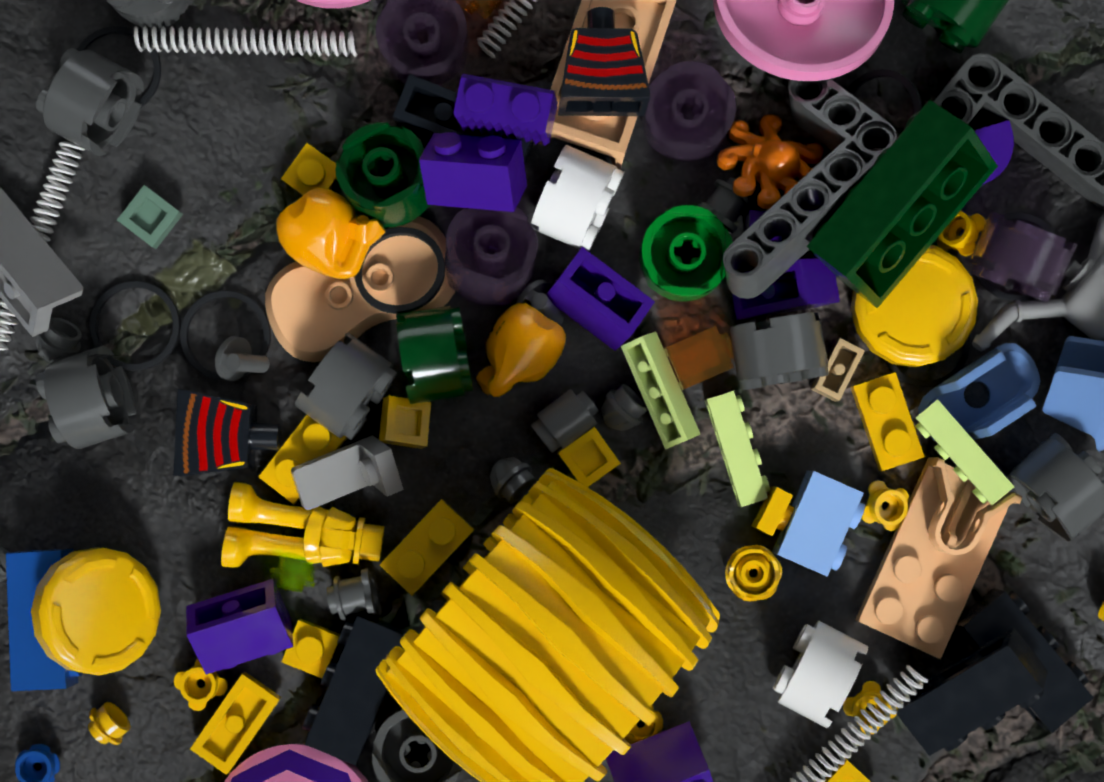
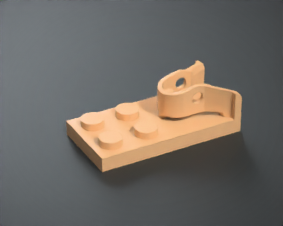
(612, 133)
(933, 560)

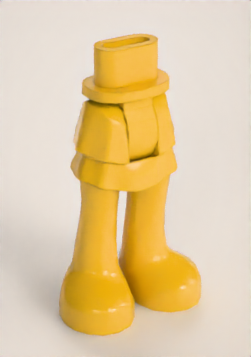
(328, 538)

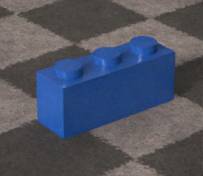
(28, 662)

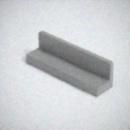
(30, 271)

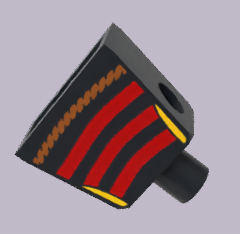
(604, 70)
(218, 434)

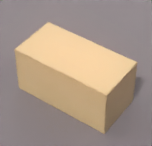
(842, 362)

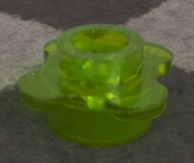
(293, 574)

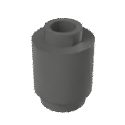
(565, 420)

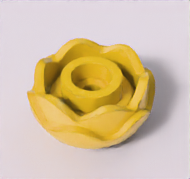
(767, 578)

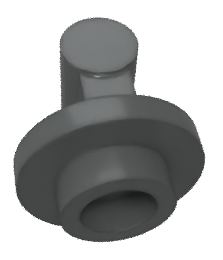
(536, 296)
(236, 358)

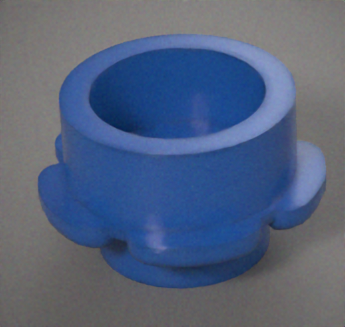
(37, 753)

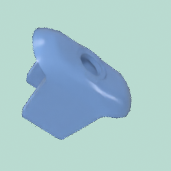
(1011, 384)
(1078, 388)

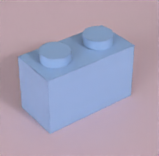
(820, 523)

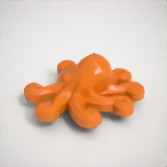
(767, 159)

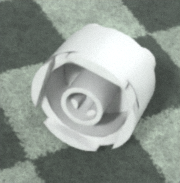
(576, 198)
(820, 673)

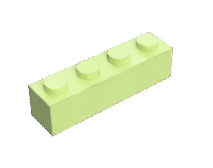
(660, 390)
(736, 448)
(964, 452)

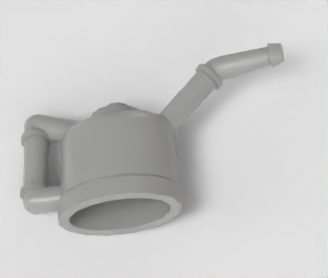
(1080, 304)

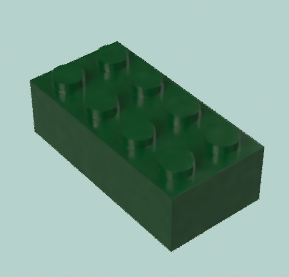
(903, 203)

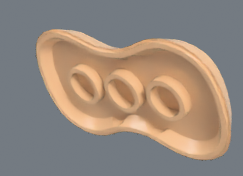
(316, 310)

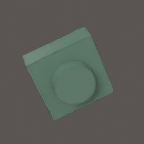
(149, 217)

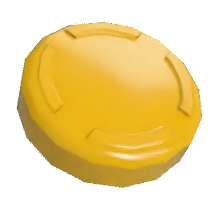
(923, 315)
(96, 611)

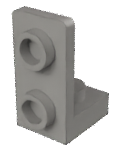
(346, 471)

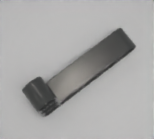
(1035, 110)
(818, 188)

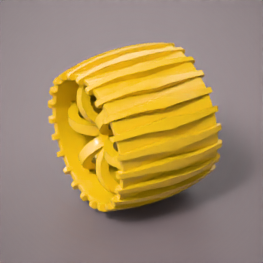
(551, 641)

